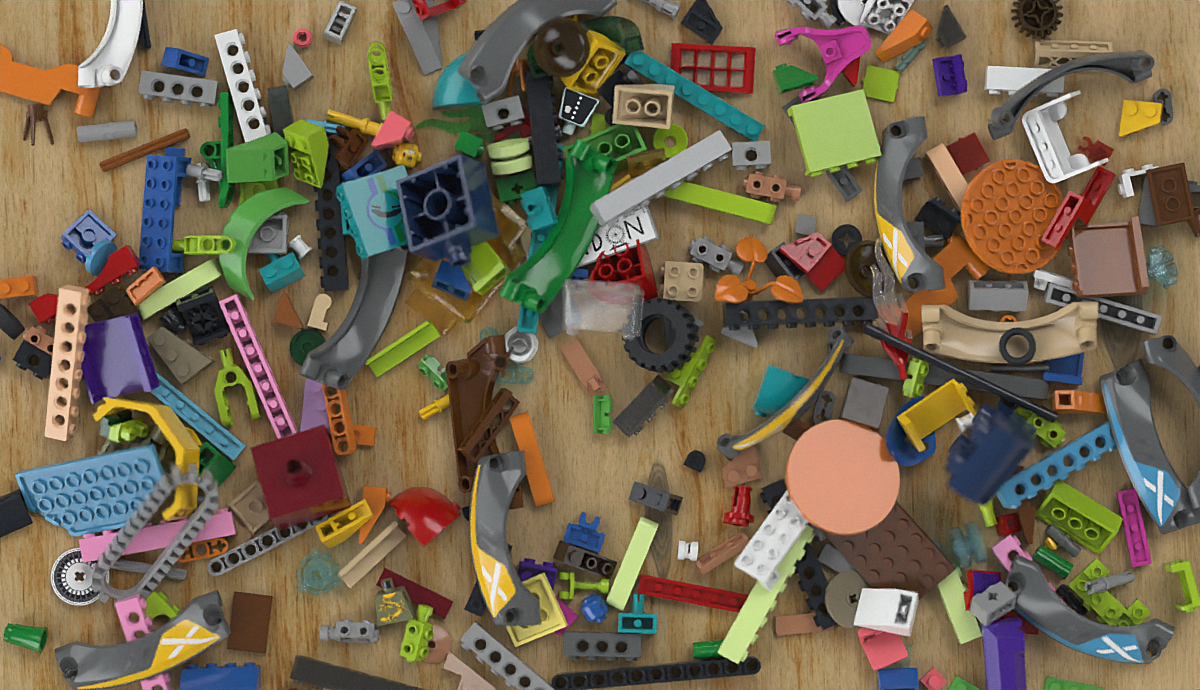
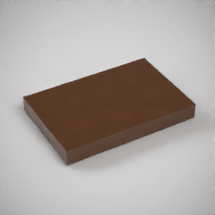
(1170, 194)
(250, 622)

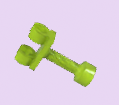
(602, 586)

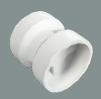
(683, 550)

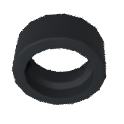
(9, 323)
(1020, 360)

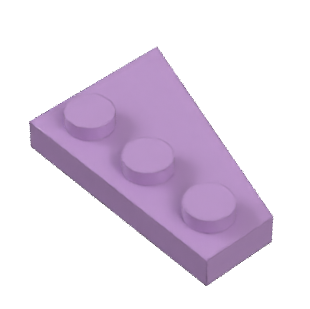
(314, 406)

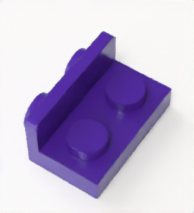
(529, 569)

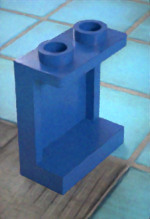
(1065, 369)

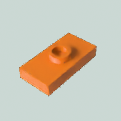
(145, 285)
(363, 434)

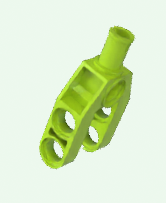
(380, 83)
(203, 245)
(222, 383)

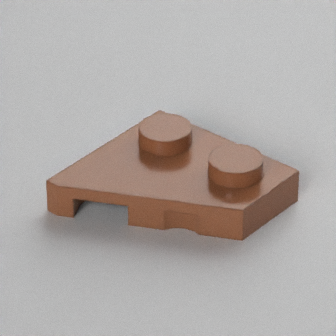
(742, 468)

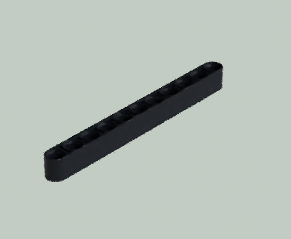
(647, 678)

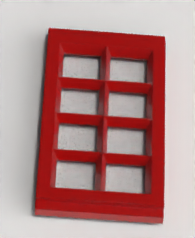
(715, 66)

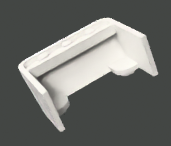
(1049, 142)

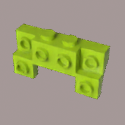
(1103, 603)

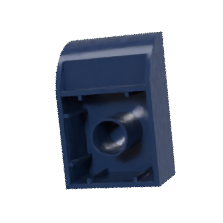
(990, 454)

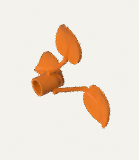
(732, 290)

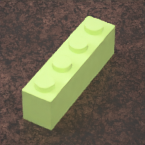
(952, 595)

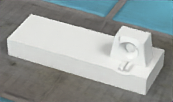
(1042, 278)

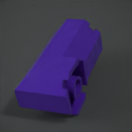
(1004, 655)

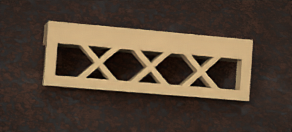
(1067, 49)
(371, 555)

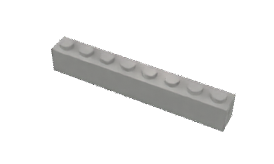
(661, 178)

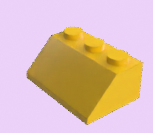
(601, 63)

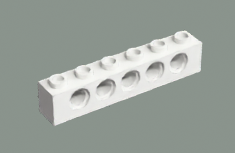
(225, 42)

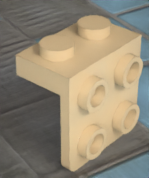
(682, 281)

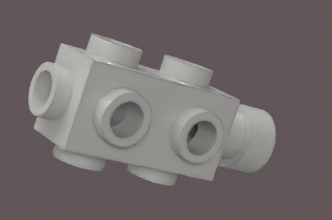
(804, 5)
(711, 253)
(353, 630)

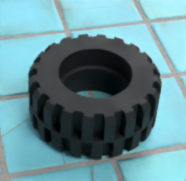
(683, 343)

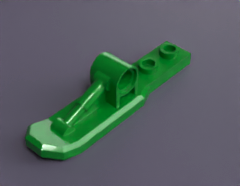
(218, 158)

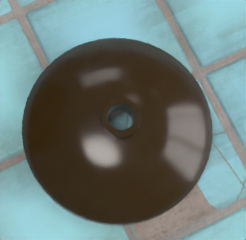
(572, 47)
(860, 258)

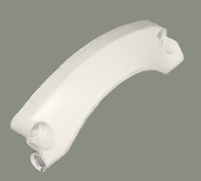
(115, 48)

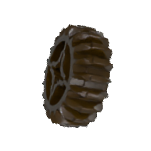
(1038, 21)

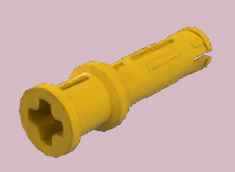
(364, 125)

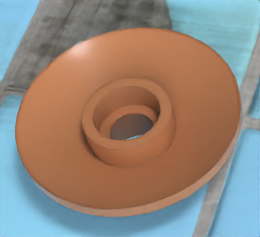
(442, 645)

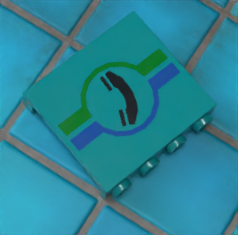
(374, 211)

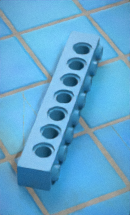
(1007, 492)

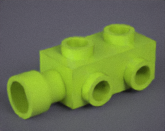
(1043, 431)
(417, 635)

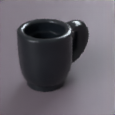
(173, 320)

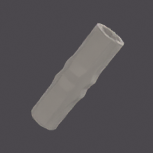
(107, 131)

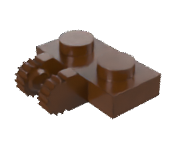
(350, 147)

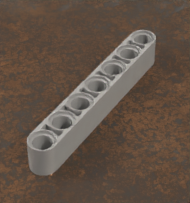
(260, 546)

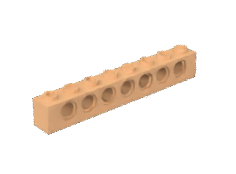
(55, 426)

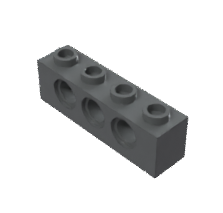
(572, 638)

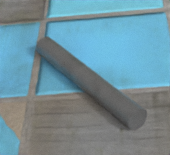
(1020, 368)

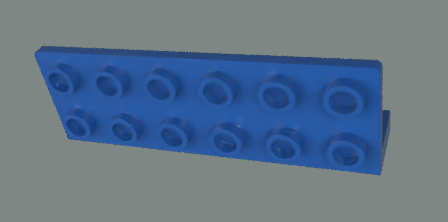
(159, 213)

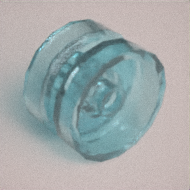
(966, 546)

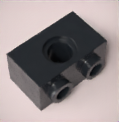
(26, 353)

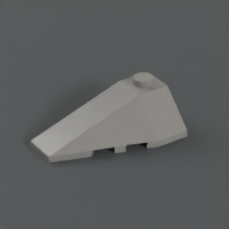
(421, 35)

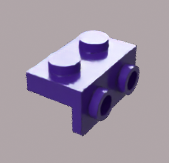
(949, 75)

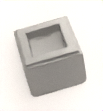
(805, 225)

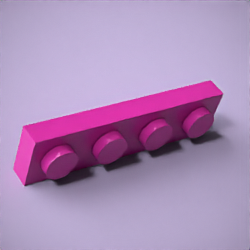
(1133, 527)

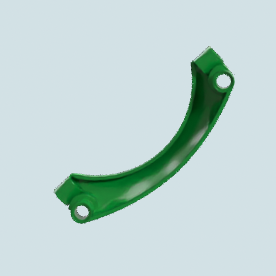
(542, 276)

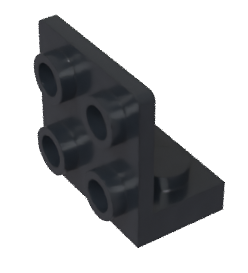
(622, 76)
(939, 217)

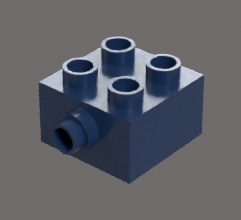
(448, 210)

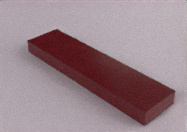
(419, 593)

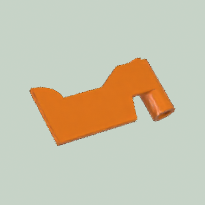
(44, 85)
(952, 259)

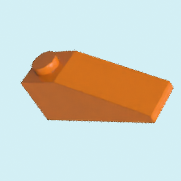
(907, 34)
(376, 499)

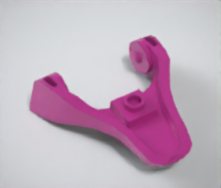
(837, 49)

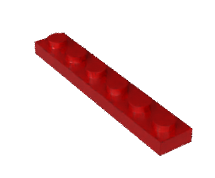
(691, 593)

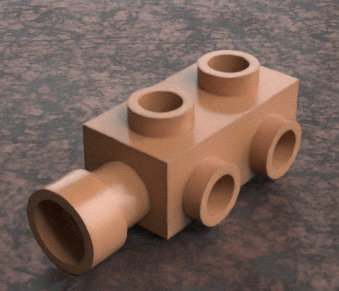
(766, 187)
(44, 341)

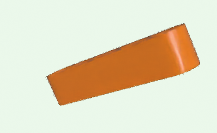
(336, 420)
(535, 467)

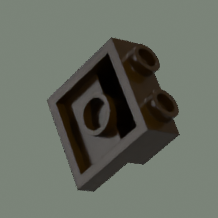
(111, 305)

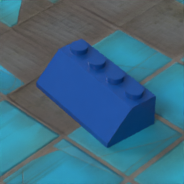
(221, 678)

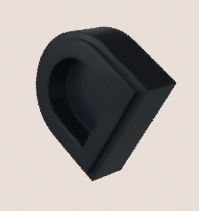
(695, 460)

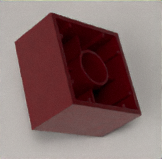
(300, 477)

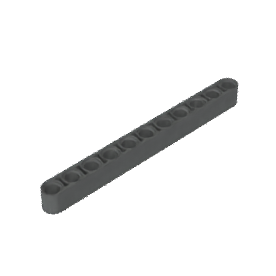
(887, 369)

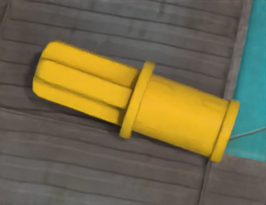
(435, 407)

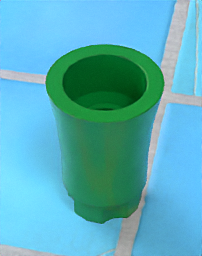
(26, 636)

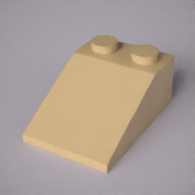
(644, 105)

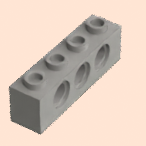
(150, 79)

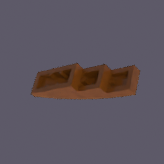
(1025, 513)

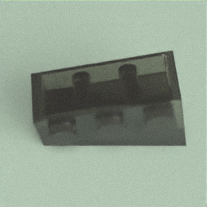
(644, 406)

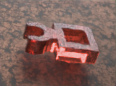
(1097, 151)

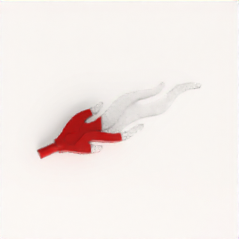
(886, 304)

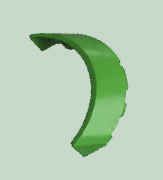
(242, 227)

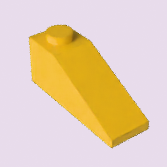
(344, 524)

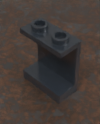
(204, 297)

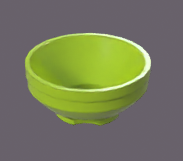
(675, 131)

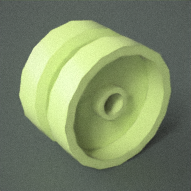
(510, 156)

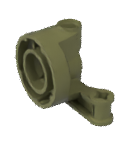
(167, 453)

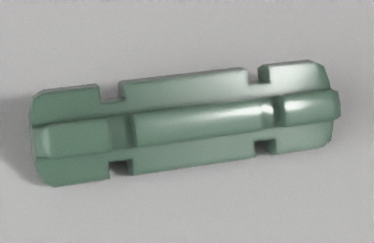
(909, 56)

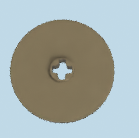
(837, 597)

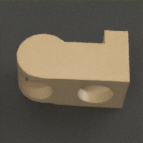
(319, 311)

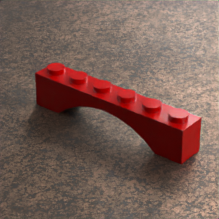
(118, 265)

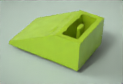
(307, 151)

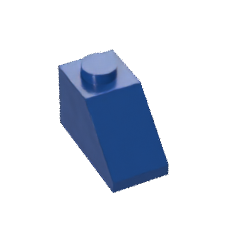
(185, 61)
(369, 165)
(451, 280)

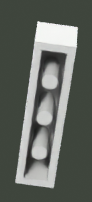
(1012, 79)

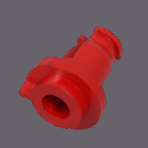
(740, 508)

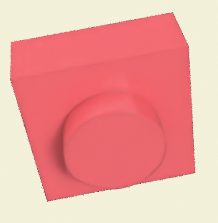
(933, 679)

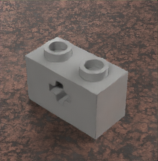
(992, 603)

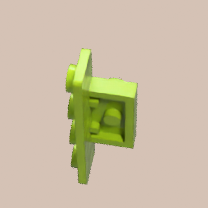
(688, 375)

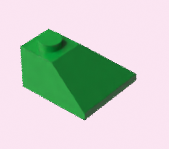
(792, 78)

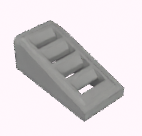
(338, 39)

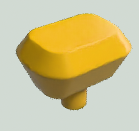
(1050, 543)

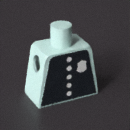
(576, 110)

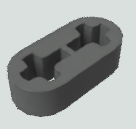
(1168, 109)
(819, 406)

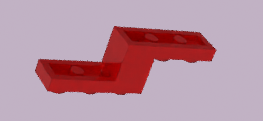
(1078, 207)

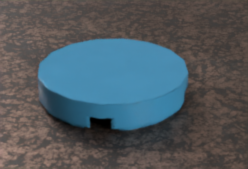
(97, 260)

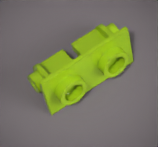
(914, 386)

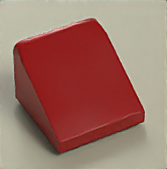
(1007, 524)

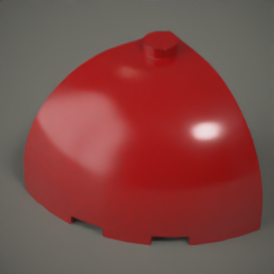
(627, 267)
(425, 511)

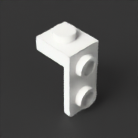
(1125, 185)

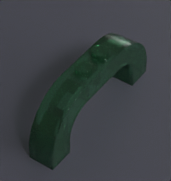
(613, 27)

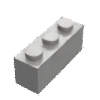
(997, 295)

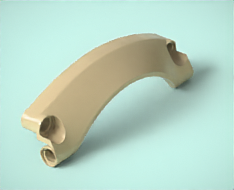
(977, 340)

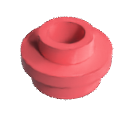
(298, 33)

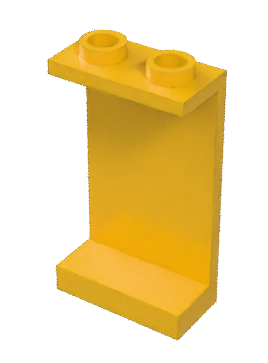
(935, 411)

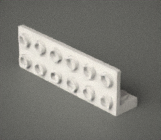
(772, 542)

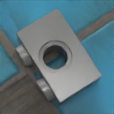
(492, 110)
(762, 151)

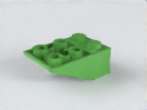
(258, 160)

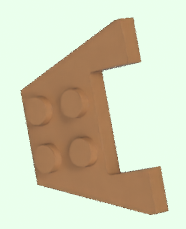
(468, 678)

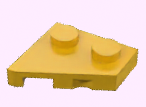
(1138, 116)

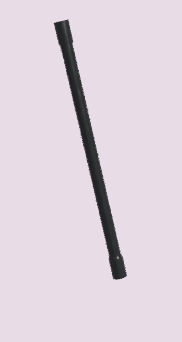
(880, 334)

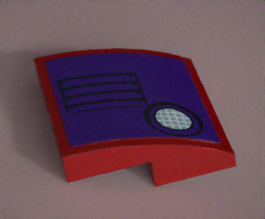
(979, 582)

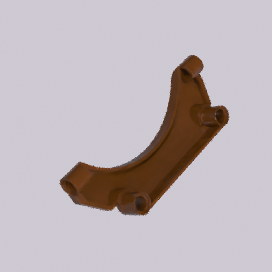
(470, 393)

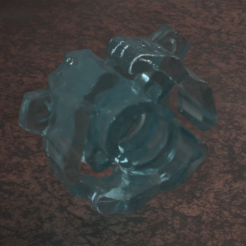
(1157, 266)
(323, 567)

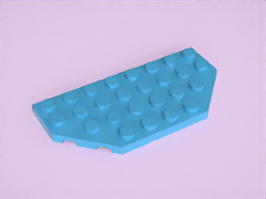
(92, 491)

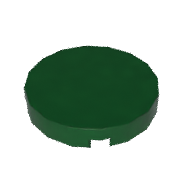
(303, 343)

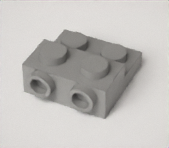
(271, 236)

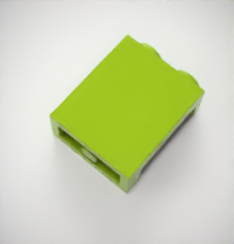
(485, 268)
(1188, 584)

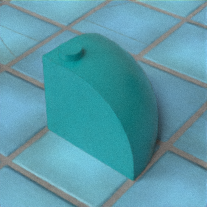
(453, 89)
(776, 390)

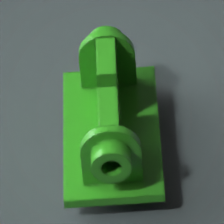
(428, 367)
(601, 407)

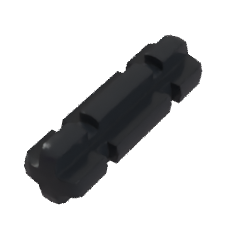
(1071, 600)

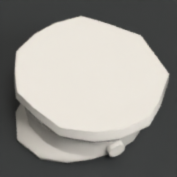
(524, 345)

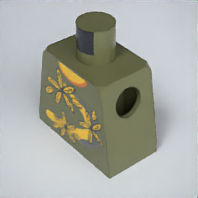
(393, 604)

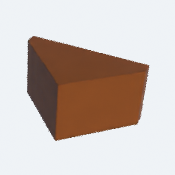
(287, 314)

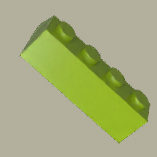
(1078, 516)

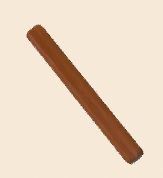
(144, 150)

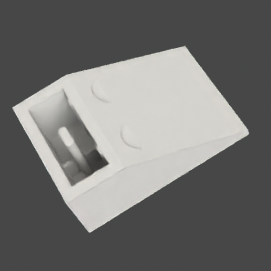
(885, 14)
(887, 610)

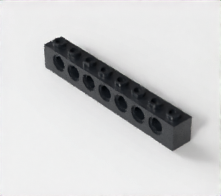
(341, 281)
(808, 306)
(824, 620)

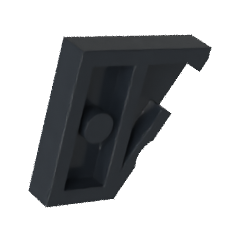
(702, 21)

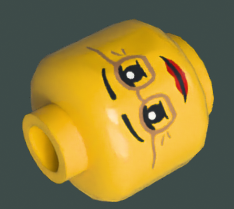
(407, 155)

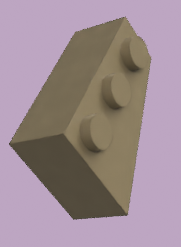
(179, 355)

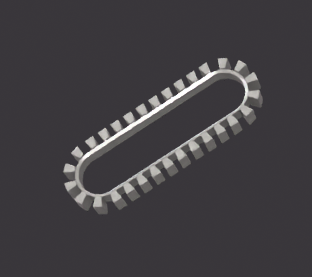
(139, 519)

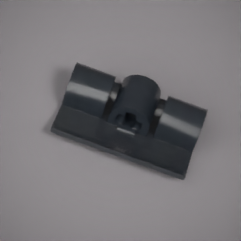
(13, 513)

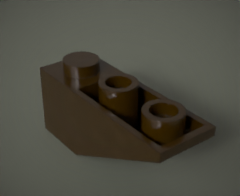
(584, 559)

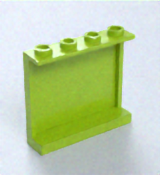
(835, 133)

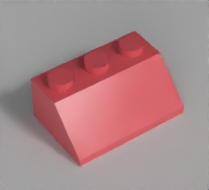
(393, 132)

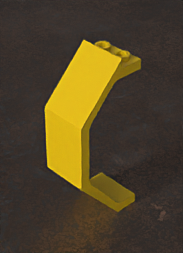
(186, 448)

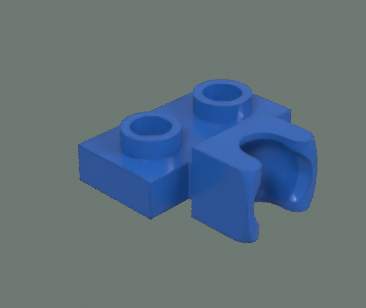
(585, 534)

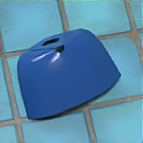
(905, 452)

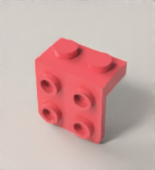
(881, 647)

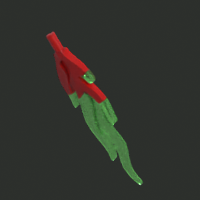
(478, 123)

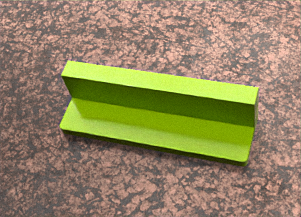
(403, 348)

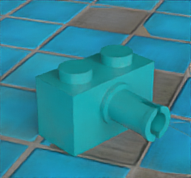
(539, 209)
(281, 271)
(637, 620)

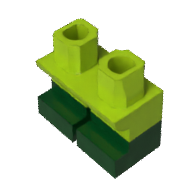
(122, 426)

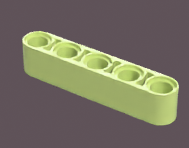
(180, 287)
(632, 563)

